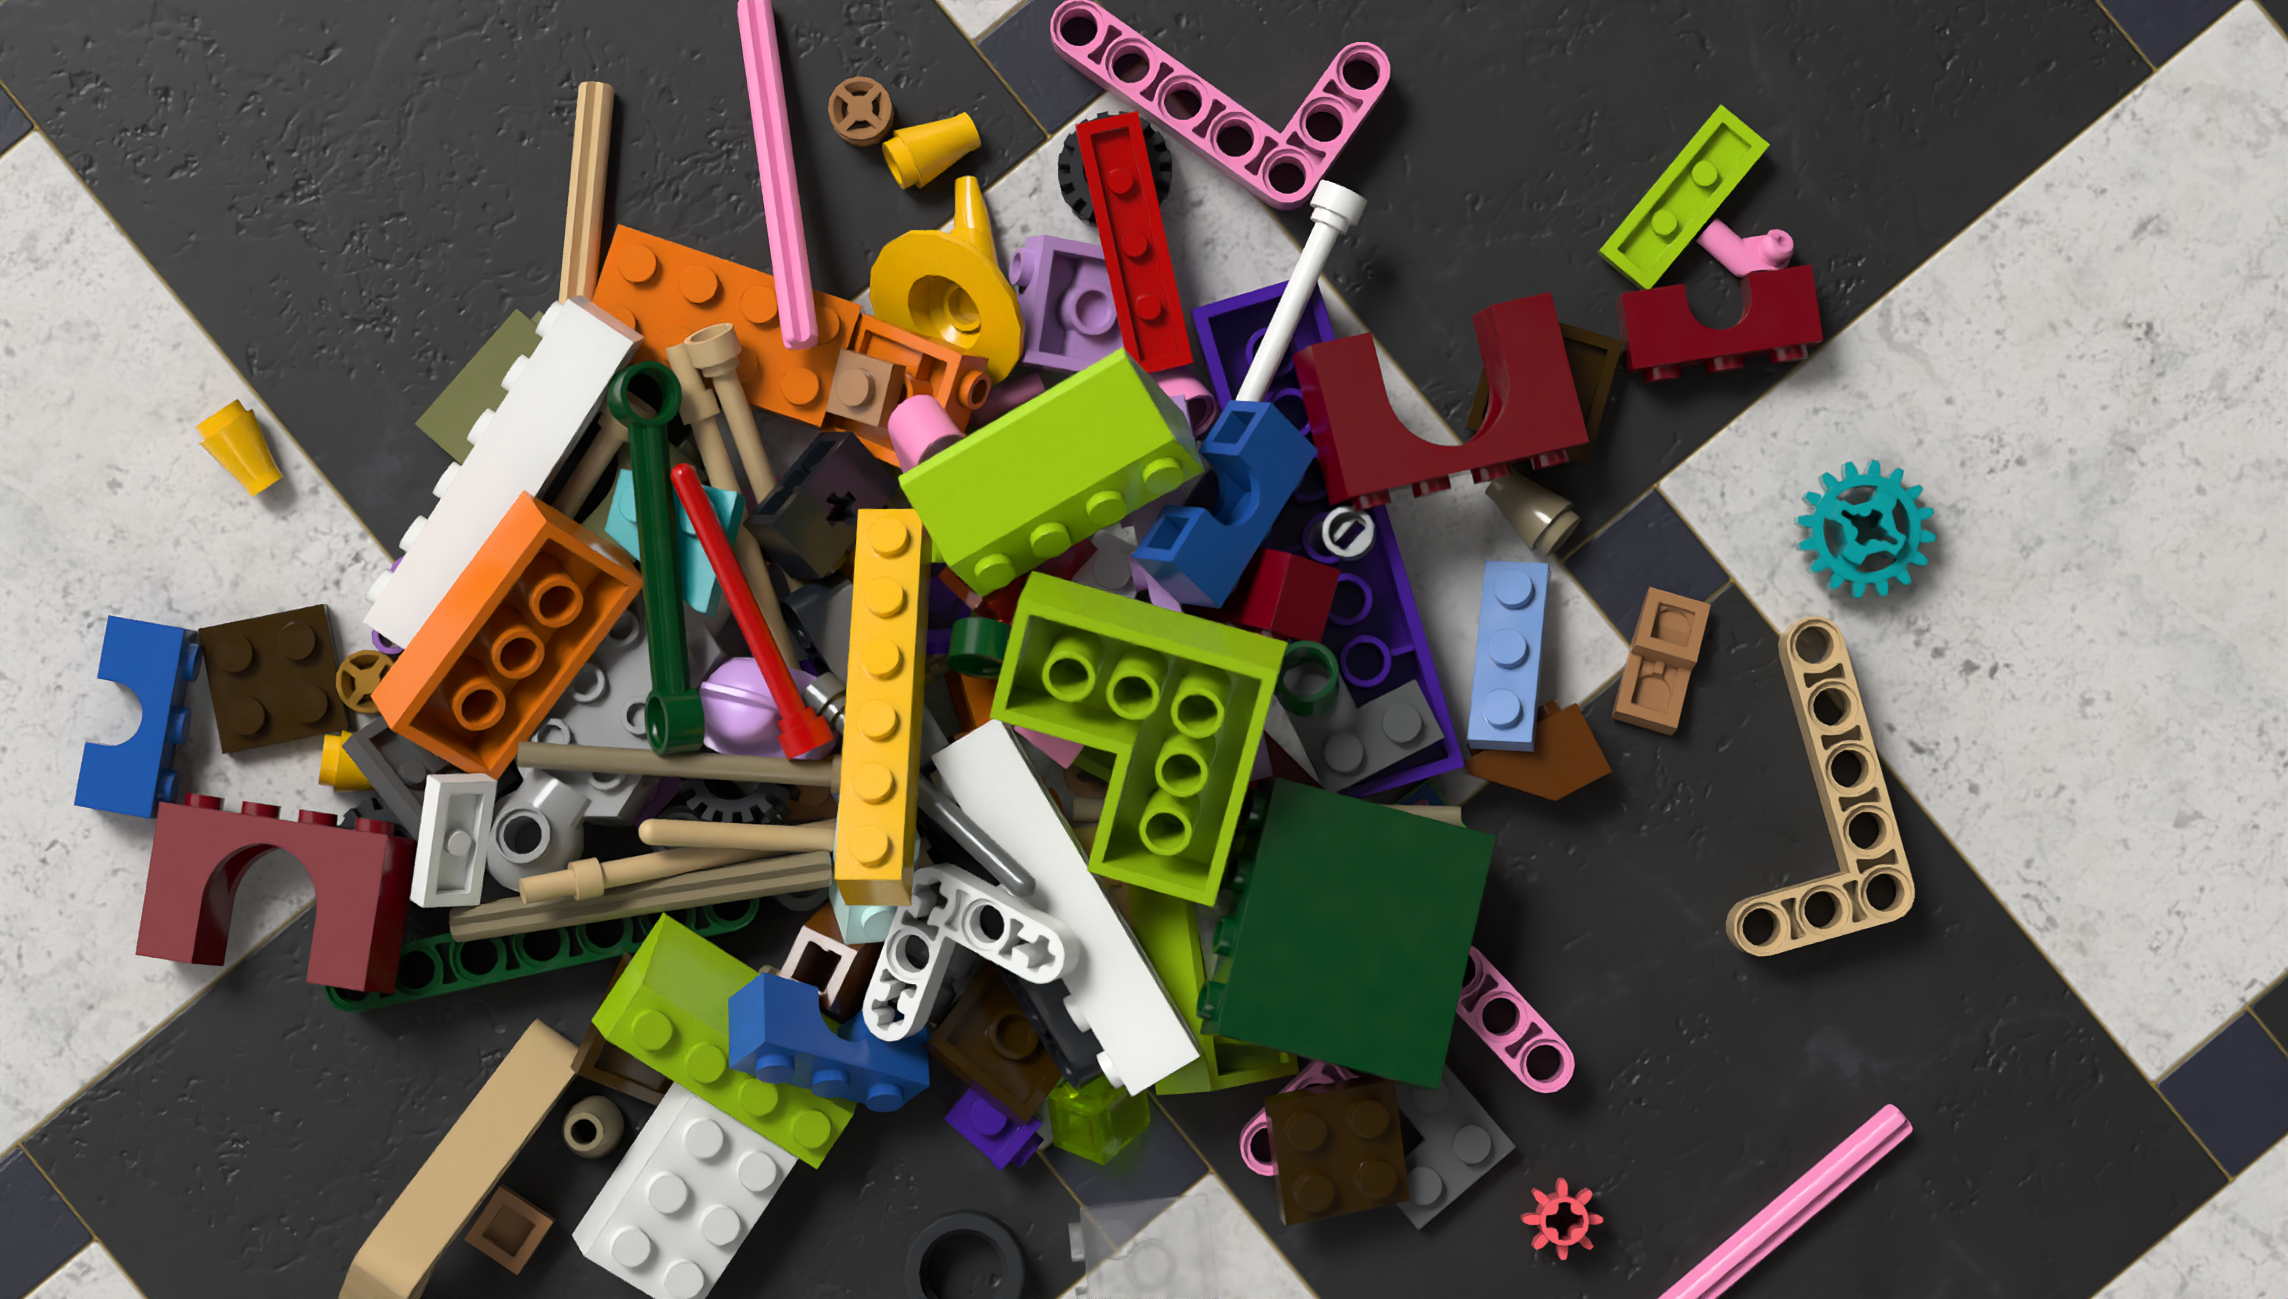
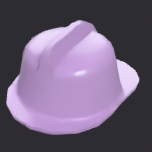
(743, 714)

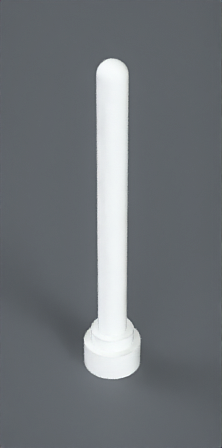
(1333, 214)

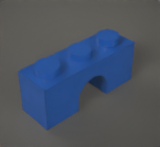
(1257, 468)
(157, 666)
(784, 1040)

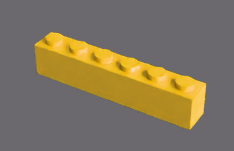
(883, 709)

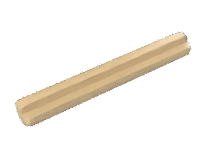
(586, 190)

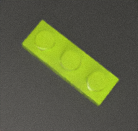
(1683, 198)

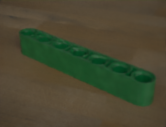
(518, 960)

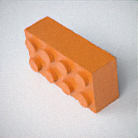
(677, 290)
(507, 638)

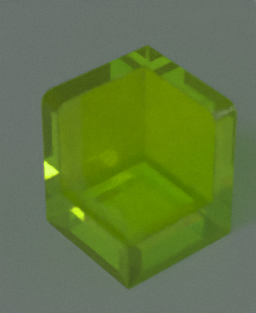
(1096, 1118)

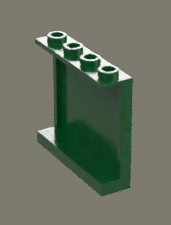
(1345, 932)

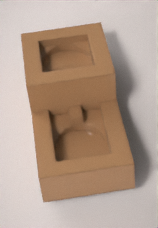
(1660, 661)

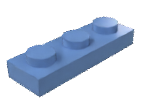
(1509, 656)

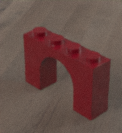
(1371, 453)
(356, 874)

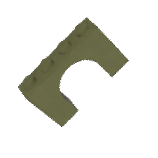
(479, 388)

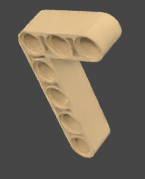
(1839, 806)
(463, 1168)

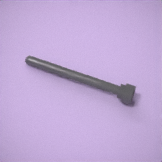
(828, 697)

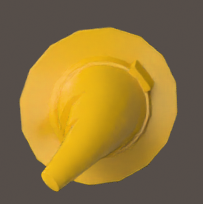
(953, 285)

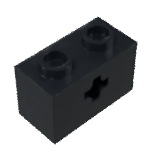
(815, 505)

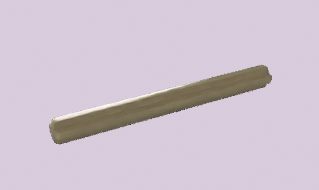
(658, 895)

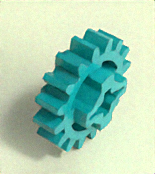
(1879, 505)

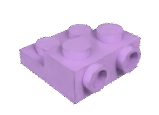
(1064, 304)

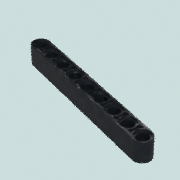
(822, 625)

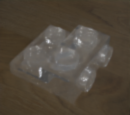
(1146, 1249)

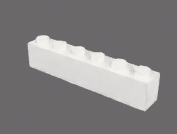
(514, 451)
(1114, 980)

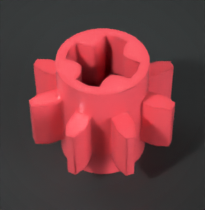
(1574, 1231)

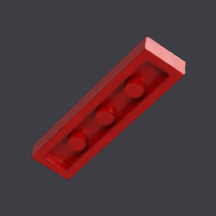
(1134, 242)

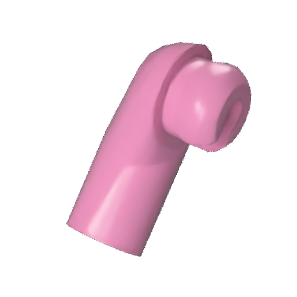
(1747, 254)

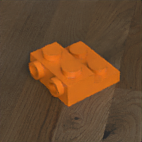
(932, 369)

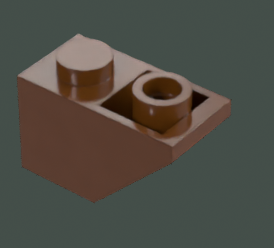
(1562, 758)
(835, 968)

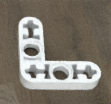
(958, 923)

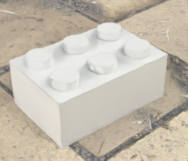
(682, 1198)

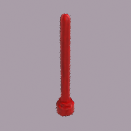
(799, 725)

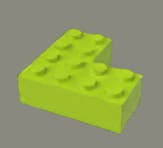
(1164, 694)

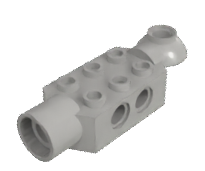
(596, 709)

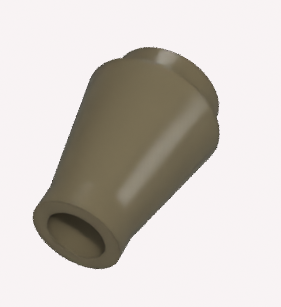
(1535, 512)
(605, 1117)

